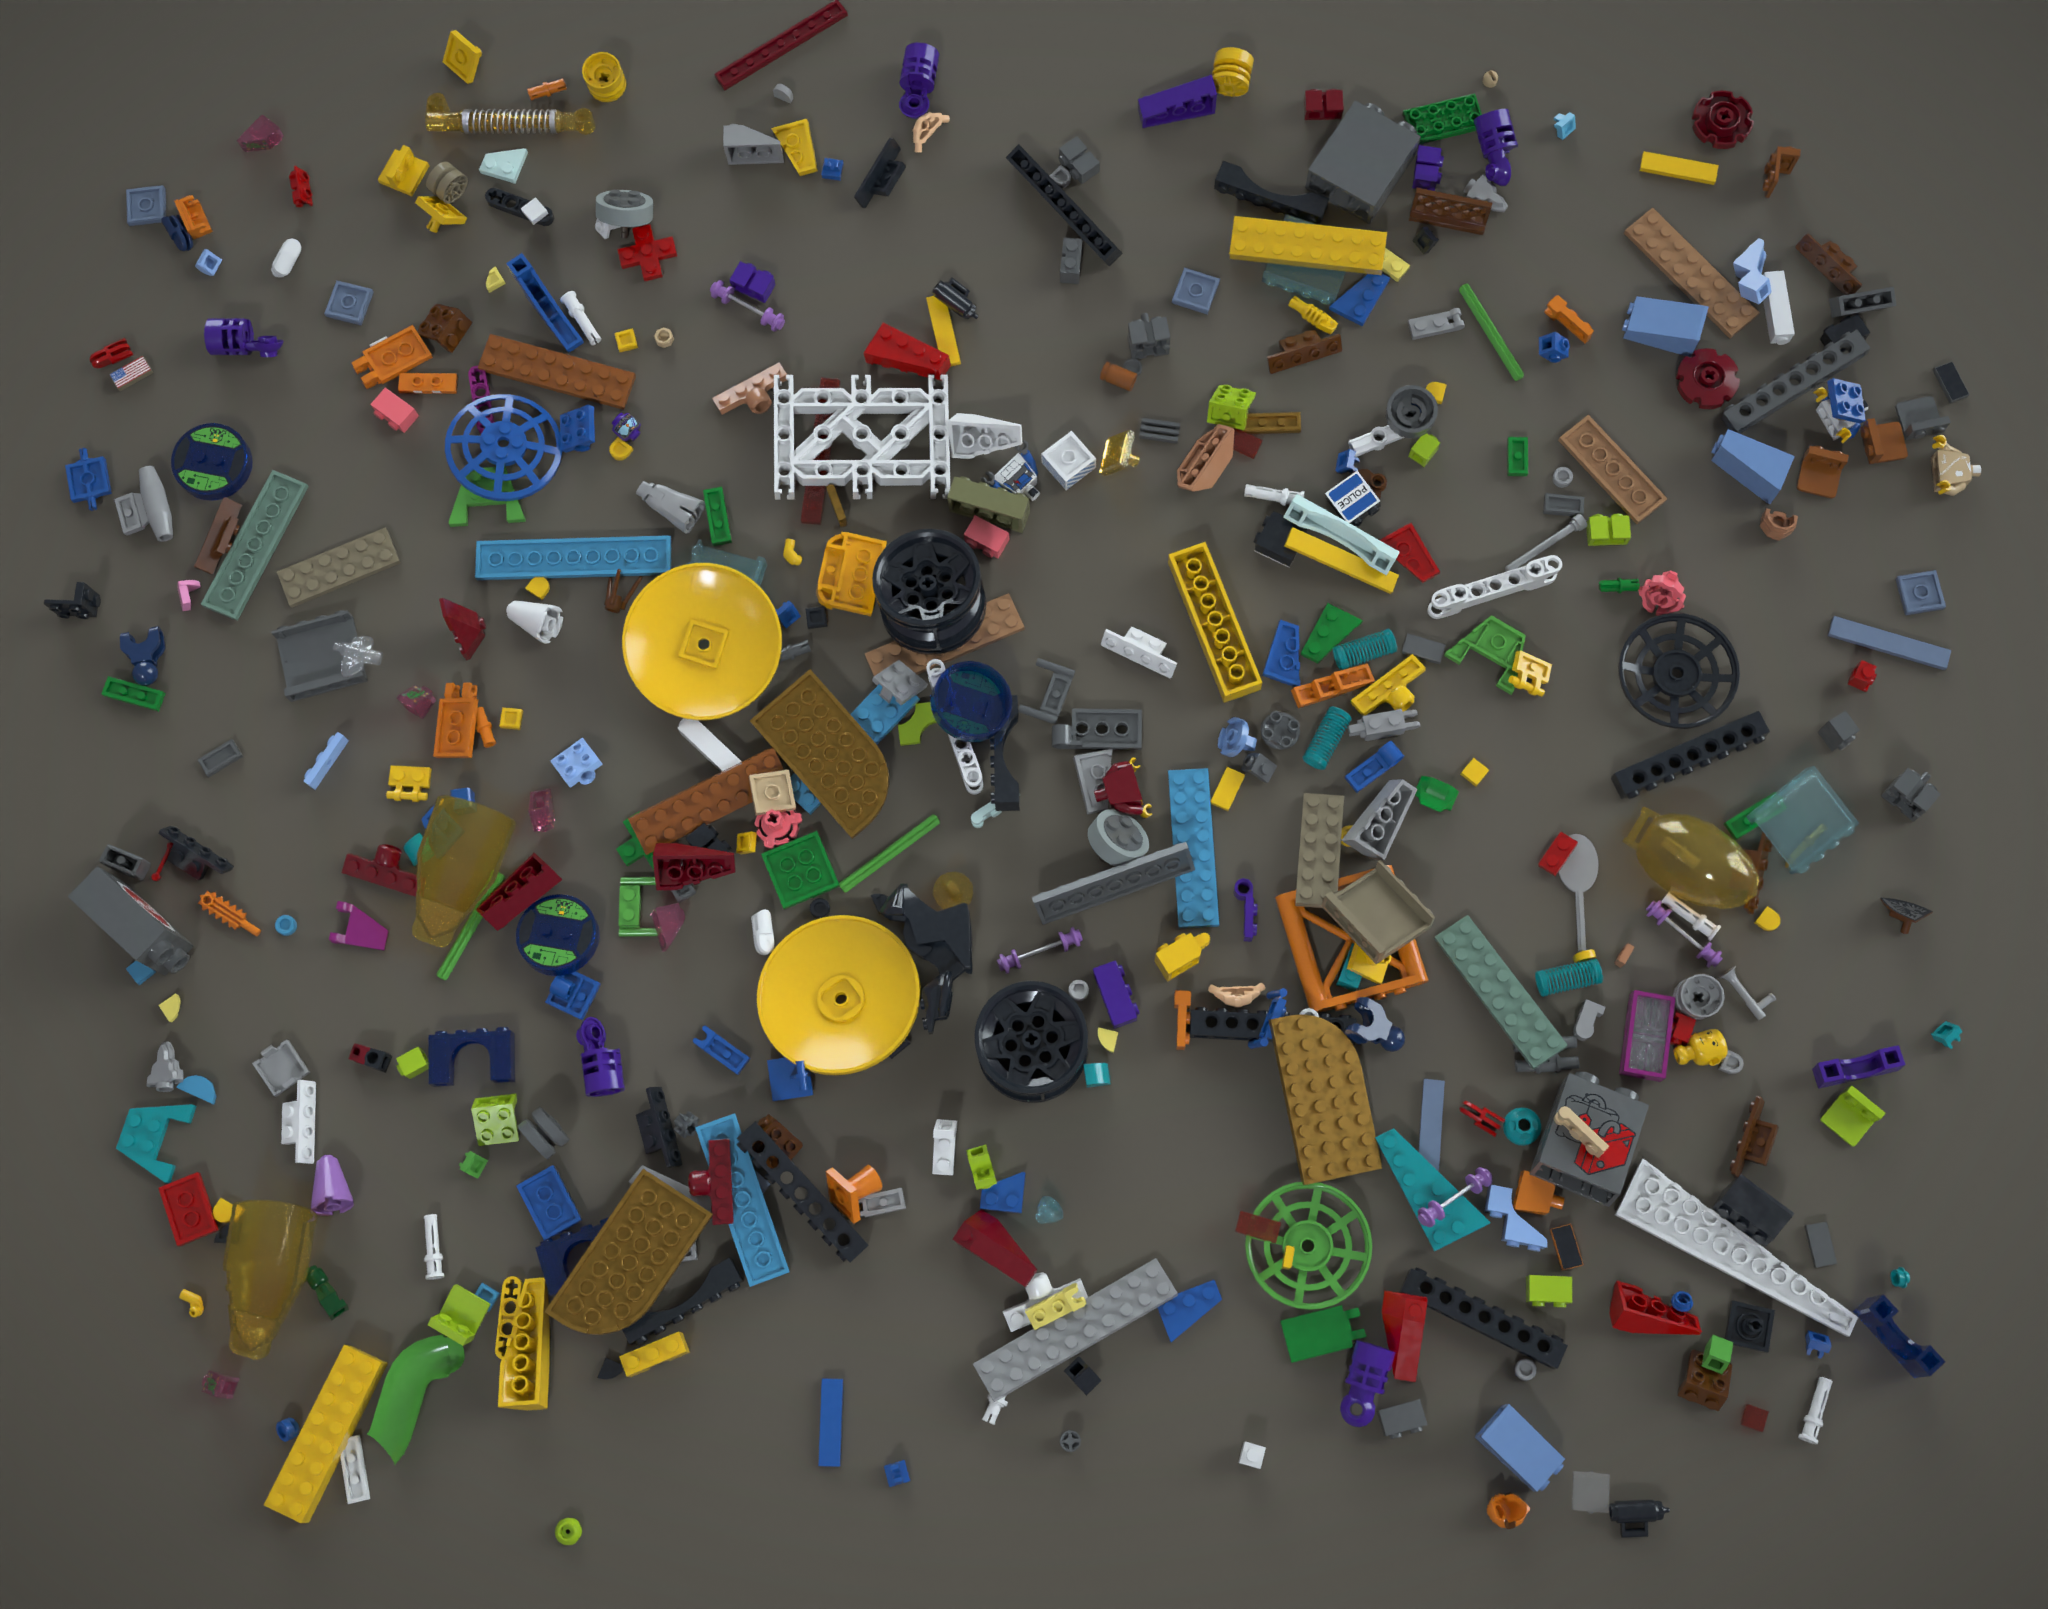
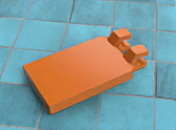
(392, 357)
(456, 722)

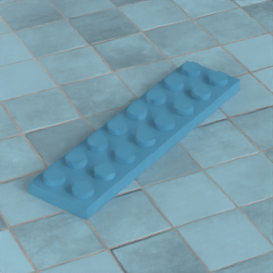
(876, 719)
(1193, 824)
(752, 1226)

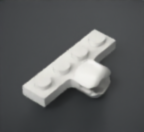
(1037, 1290)

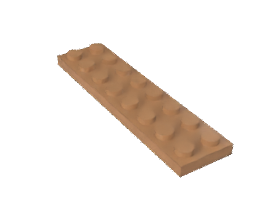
(1691, 272)
(999, 622)

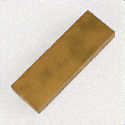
(1273, 423)

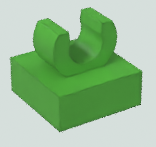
(473, 1164)

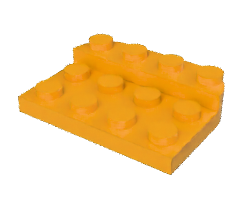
(848, 573)

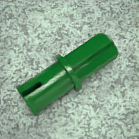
(1619, 585)

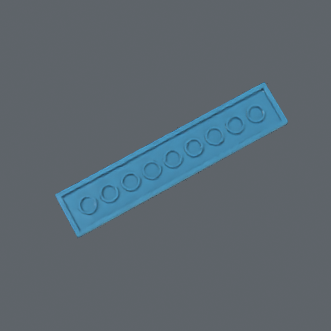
(572, 557)

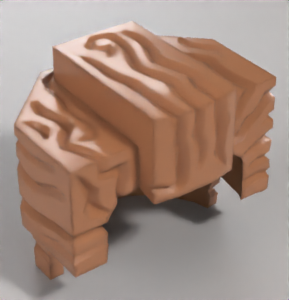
(1777, 524)

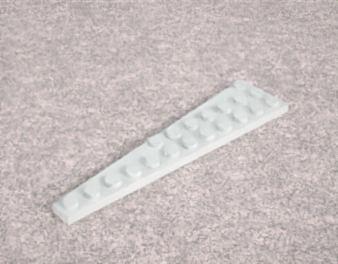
(1683, 1221)

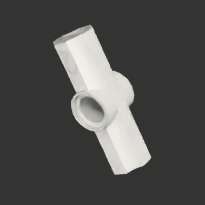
(1368, 443)

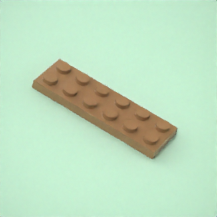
(1612, 469)

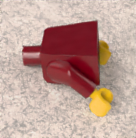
(1123, 790)

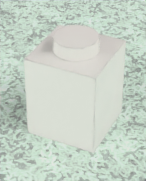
(1251, 1455)

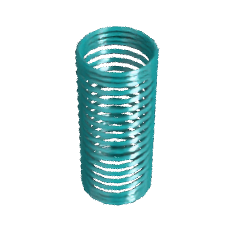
(1341, 656)
(1316, 760)
(1595, 971)

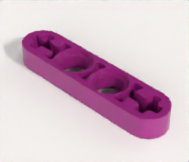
(474, 386)

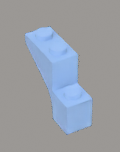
(1749, 268)
(1515, 1229)

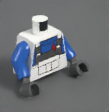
(1017, 475)

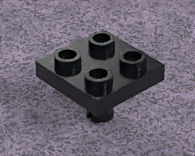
(1749, 1326)

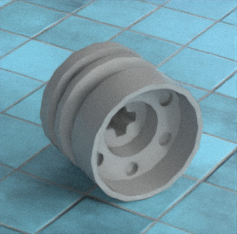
(1709, 998)

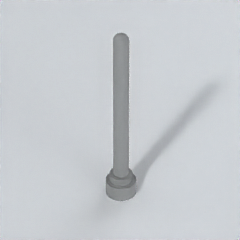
(1576, 524)

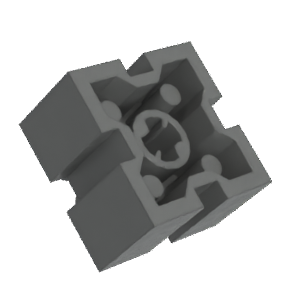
(1148, 337)
(1911, 793)

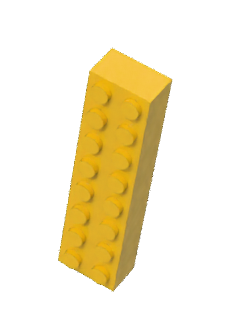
(1308, 245)
(1214, 622)
(325, 1434)

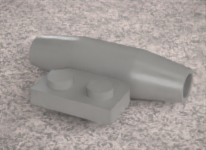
(150, 507)

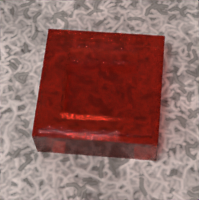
(1754, 1418)

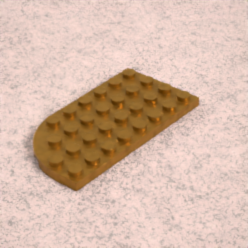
(827, 751)
(1324, 1099)
(630, 1258)

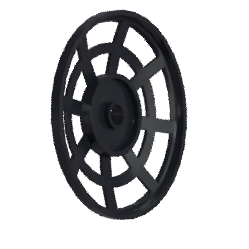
(1683, 661)

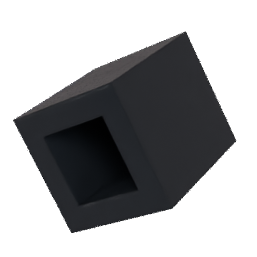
(1082, 1375)

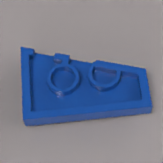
(1188, 1308)

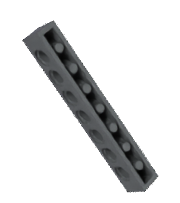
(1852, 342)

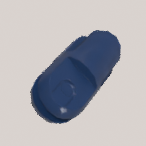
(178, 232)

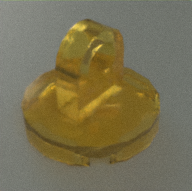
(952, 890)

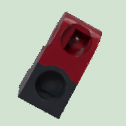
(370, 1057)

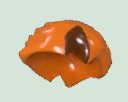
(1507, 1510)

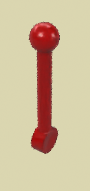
(156, 876)

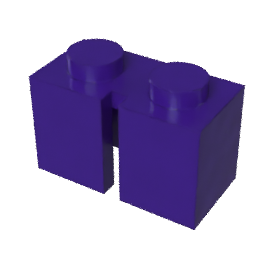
(1427, 167)
(752, 282)

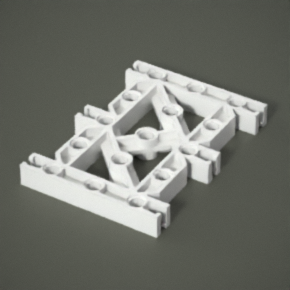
(845, 411)

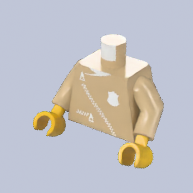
(1951, 468)

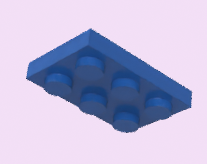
(549, 1203)

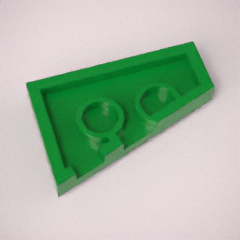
(1329, 631)

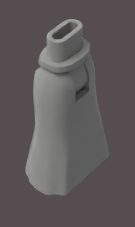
(676, 507)

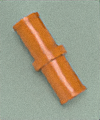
(547, 89)
(484, 728)

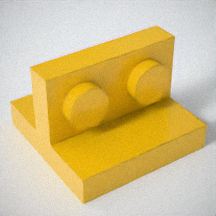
(403, 171)

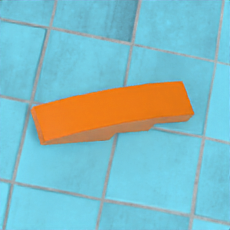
(1333, 685)

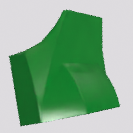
(1436, 794)

